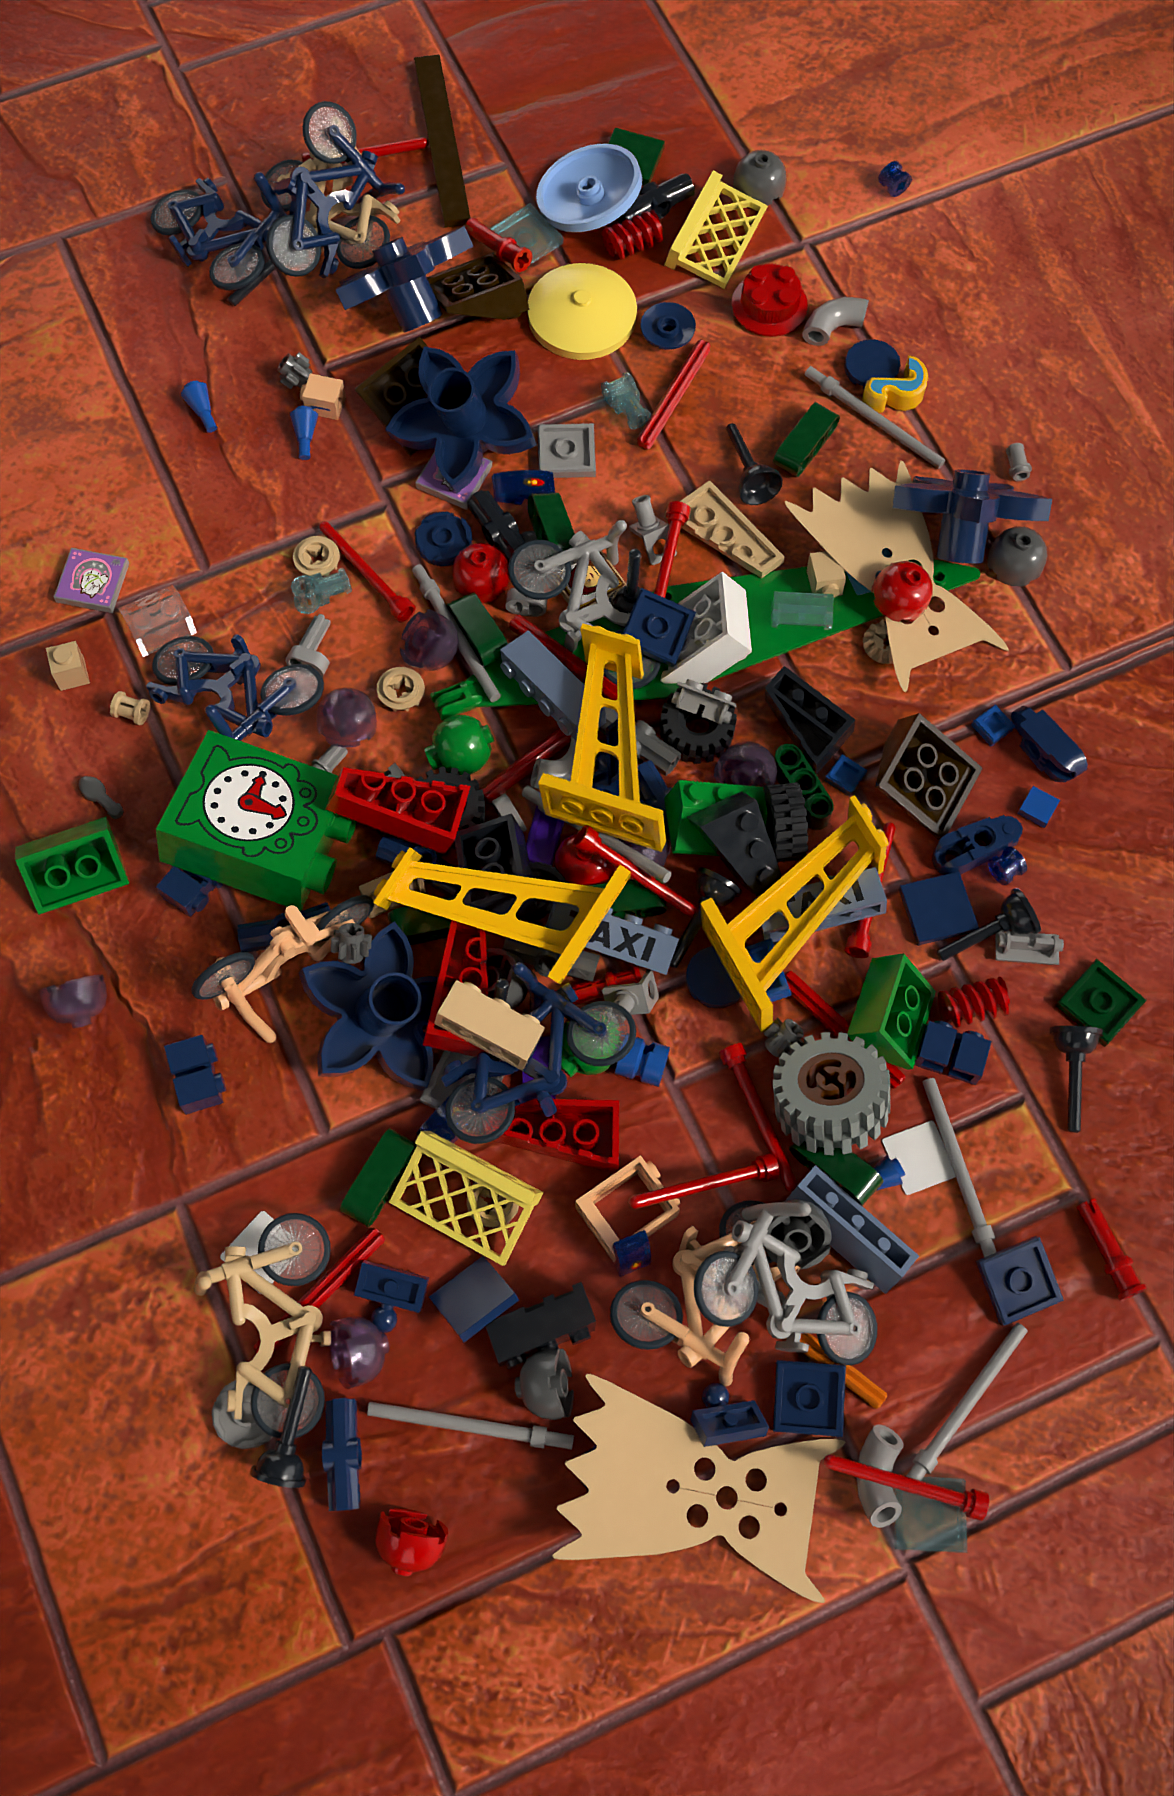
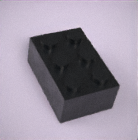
(495, 848)

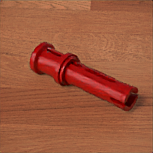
(505, 248)
(593, 989)
(1117, 1264)

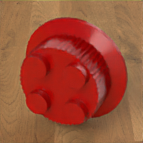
(770, 301)

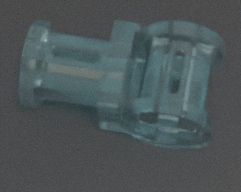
(625, 398)
(318, 590)

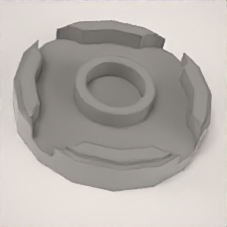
(242, 1432)

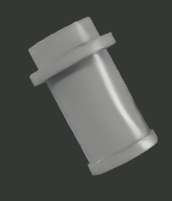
(1019, 467)

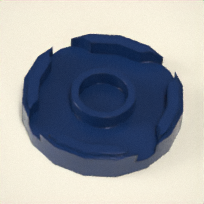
(870, 360)
(442, 538)
(709, 980)

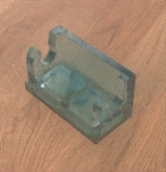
(802, 609)

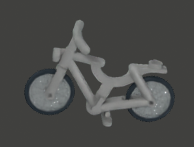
(544, 570)
(729, 1291)

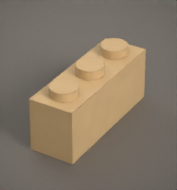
(489, 1024)

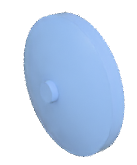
(589, 187)

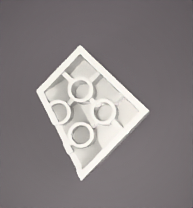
(717, 633)

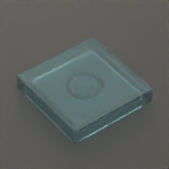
(530, 231)
(931, 1523)

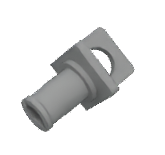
(648, 527)
(634, 996)

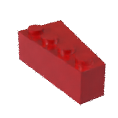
(401, 806)
(462, 961)

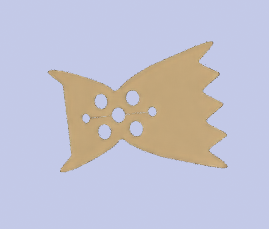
(856, 535)
(637, 1516)

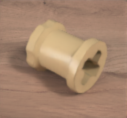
(129, 708)

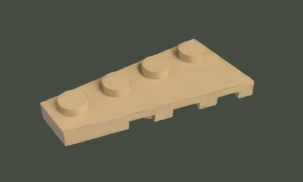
(727, 530)

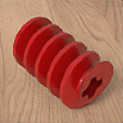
(633, 233)
(974, 1000)

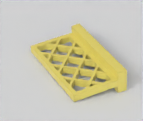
(694, 226)
(471, 1168)

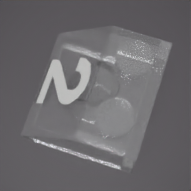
(157, 619)

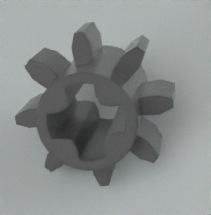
(294, 370)
(351, 943)
(782, 1036)

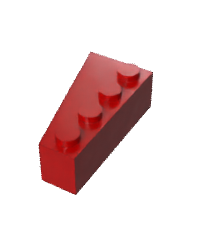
(577, 1132)

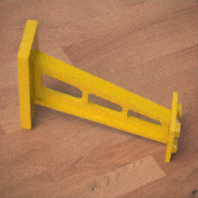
(576, 799)
(591, 901)
(729, 939)

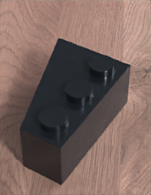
(808, 717)
(741, 840)
(542, 1327)

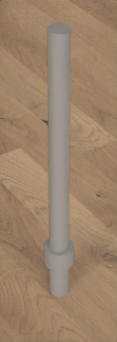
(831, 387)
(432, 592)
(627, 852)
(982, 1232)
(536, 1436)
(927, 1459)

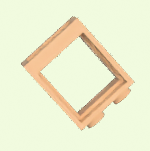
(649, 1175)

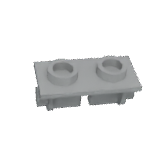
(715, 704)
(1028, 947)

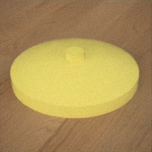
(582, 311)

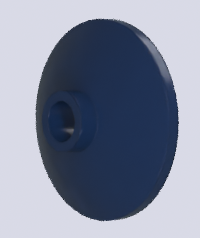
(668, 325)

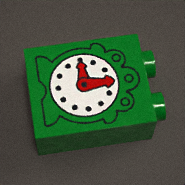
(253, 822)

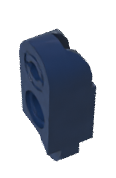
(1048, 745)
(996, 833)

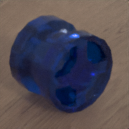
(894, 178)
(1007, 865)

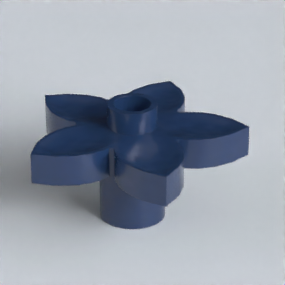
(403, 277)
(463, 413)
(967, 509)
(376, 1011)

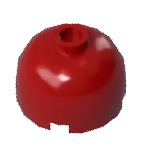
(481, 570)
(902, 591)
(581, 867)
(408, 1541)

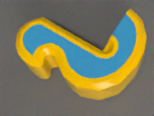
(898, 392)

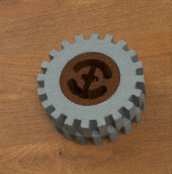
(826, 1113)

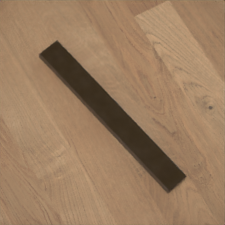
(442, 141)

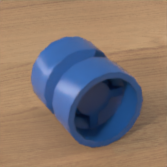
(644, 1061)

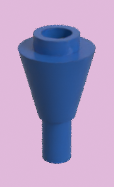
(197, 397)
(304, 424)
(890, 1171)

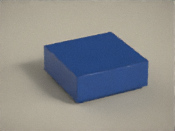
(993, 725)
(845, 775)
(1038, 806)

